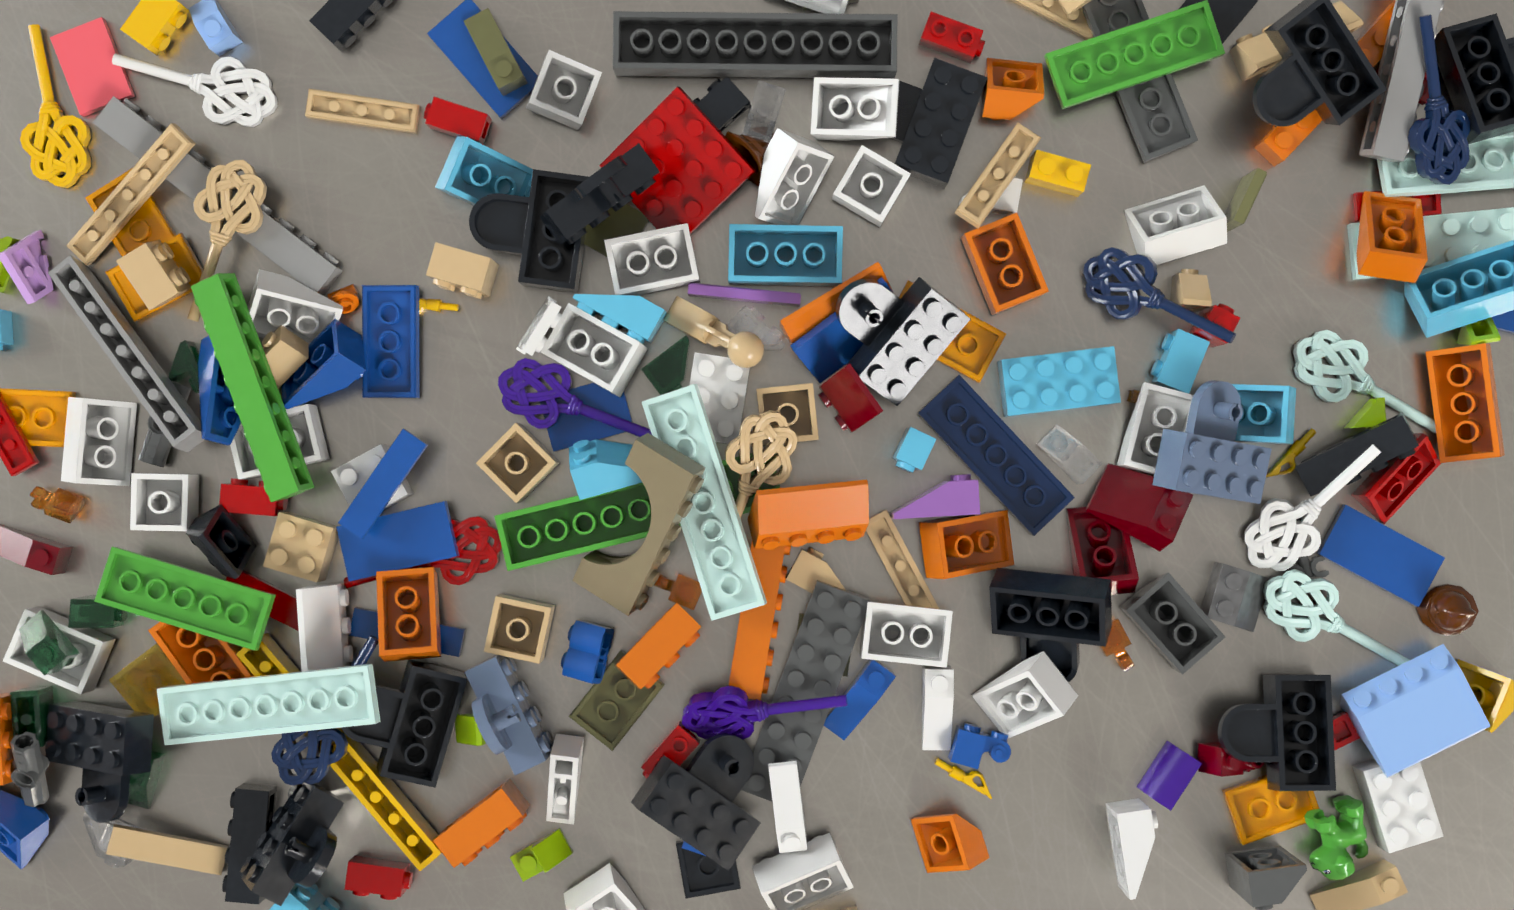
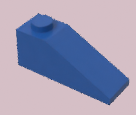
(861, 697)

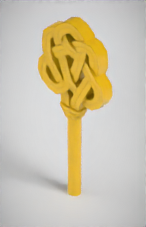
(50, 140)

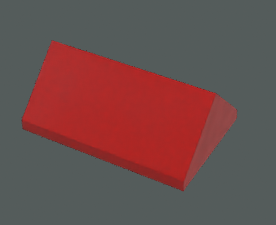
(1392, 486)

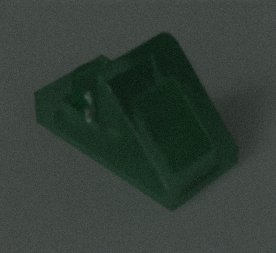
(186, 364)

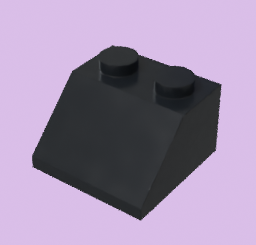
(222, 541)

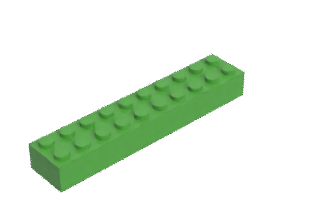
(585, 525)

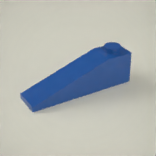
(217, 409)
(21, 829)

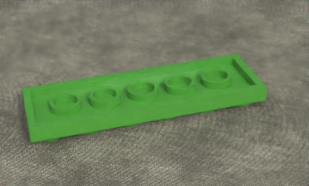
(1134, 54)
(185, 598)

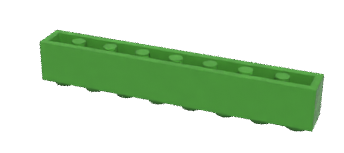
(252, 386)

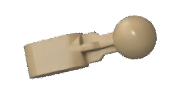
(743, 348)

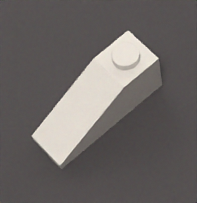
(937, 707)
(564, 778)
(788, 807)

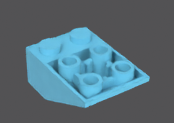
(630, 312)

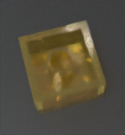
(143, 676)

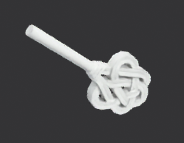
(252, 105)
(1287, 525)

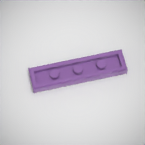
(744, 294)

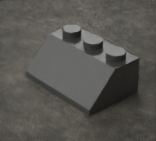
(1172, 622)
(1264, 875)

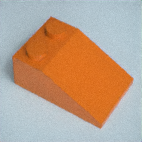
(1391, 238)
(966, 544)

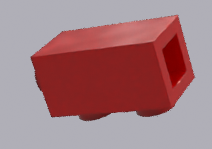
(952, 38)
(457, 120)
(1220, 315)
(249, 499)
(675, 745)
(378, 876)

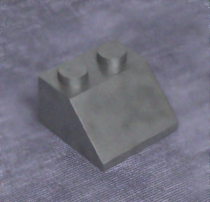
(1234, 596)

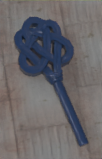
(1442, 135)
(1103, 281)
(305, 766)

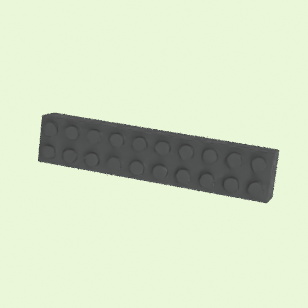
(754, 44)

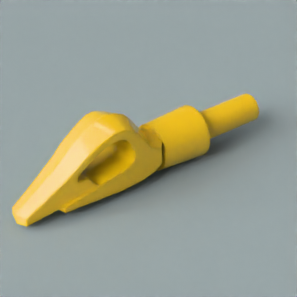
(436, 305)
(1295, 449)
(967, 778)

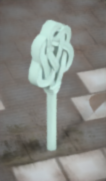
(1335, 353)
(1310, 612)

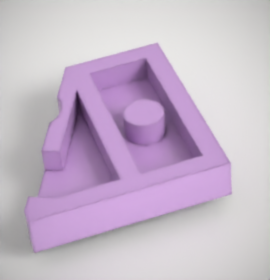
(28, 267)

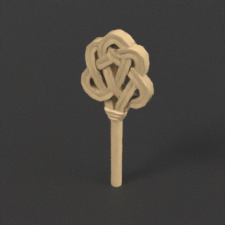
(221, 182)
(761, 431)

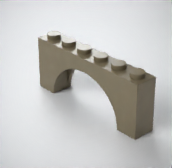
(670, 484)

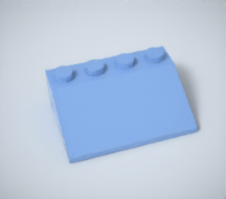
(1414, 710)

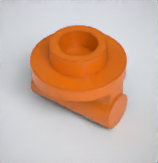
(346, 297)

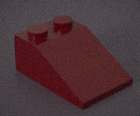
(849, 399)
(1138, 507)
(1101, 551)

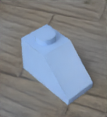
(214, 26)

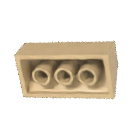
(1258, 54)

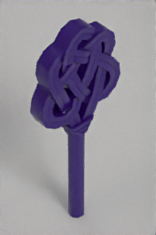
(518, 393)
(732, 713)

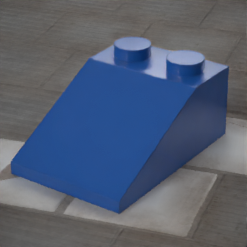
(331, 365)

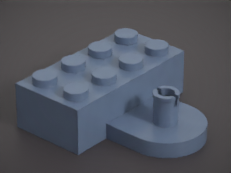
(1206, 454)
(506, 715)

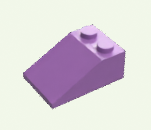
(946, 499)

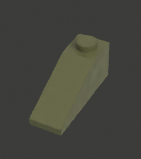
(495, 52)

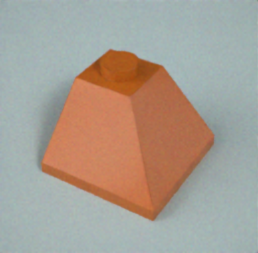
(1011, 88)
(949, 843)

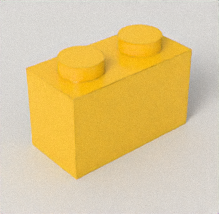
(155, 22)
(1057, 173)

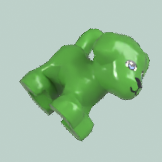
(1336, 836)

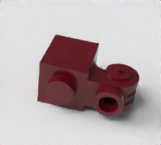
(1219, 763)

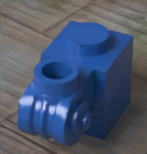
(970, 744)

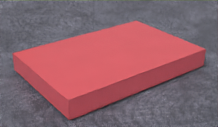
(88, 67)

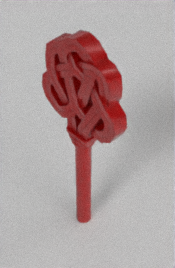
(483, 551)

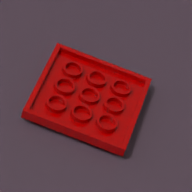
(694, 163)

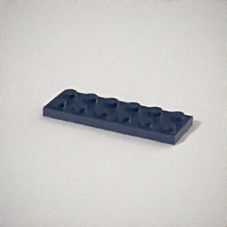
(996, 455)

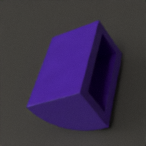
(1169, 775)

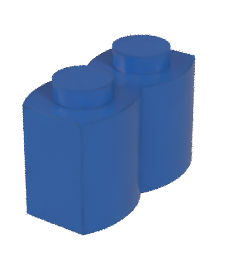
(587, 651)

